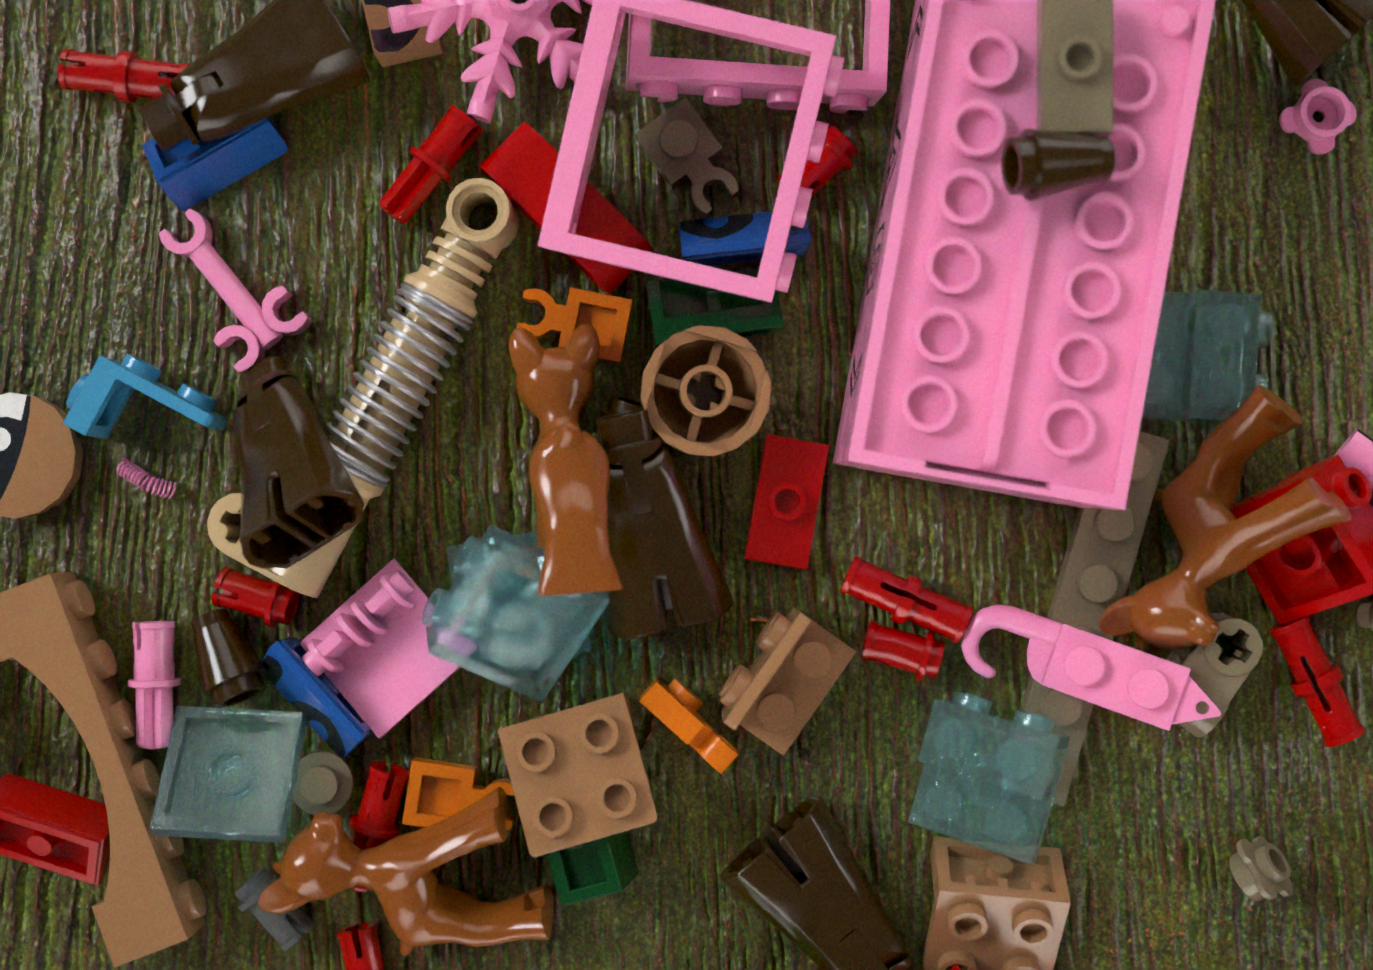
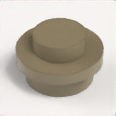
(323, 783)

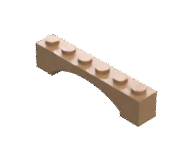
(148, 889)

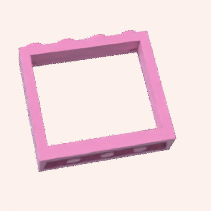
(781, 85)
(586, 115)

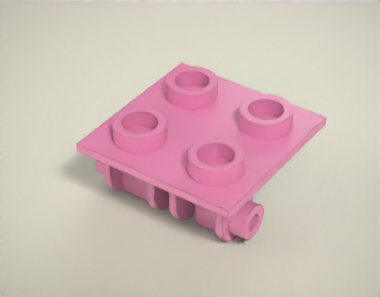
(379, 650)

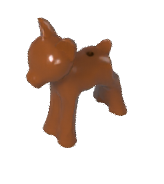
(566, 464)
(1213, 542)
(401, 873)

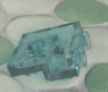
(1205, 355)
(499, 623)
(988, 776)

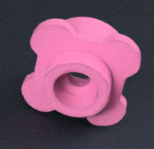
(1331, 103)

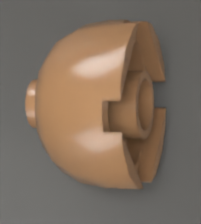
(705, 391)

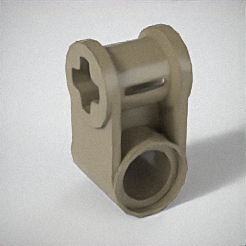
(1220, 673)

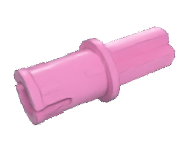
(154, 682)

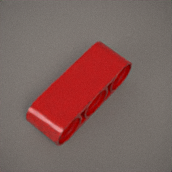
(525, 172)

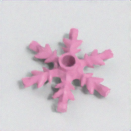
(506, 25)

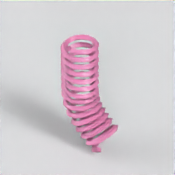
(159, 485)

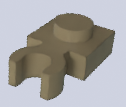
(683, 150)

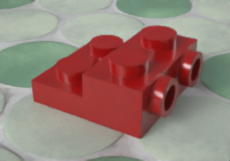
(1323, 565)

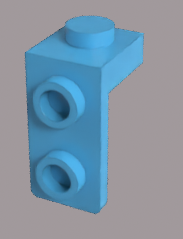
(102, 395)

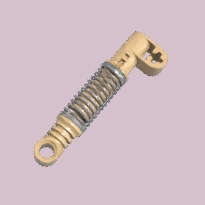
(397, 374)

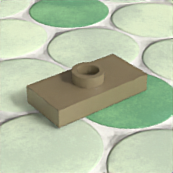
(1075, 67)

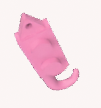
(1093, 668)

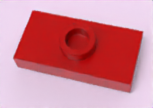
(786, 501)

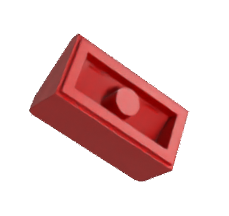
(53, 829)

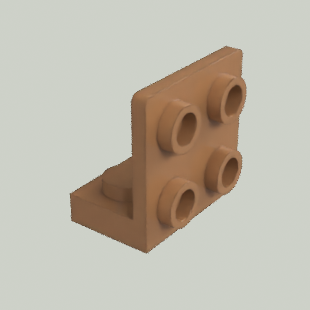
(785, 680)
(578, 775)
(994, 909)

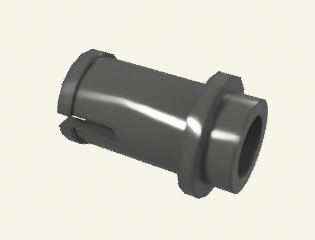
(283, 927)

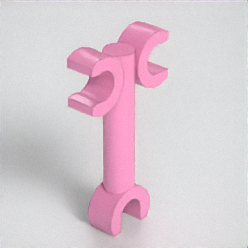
(261, 326)

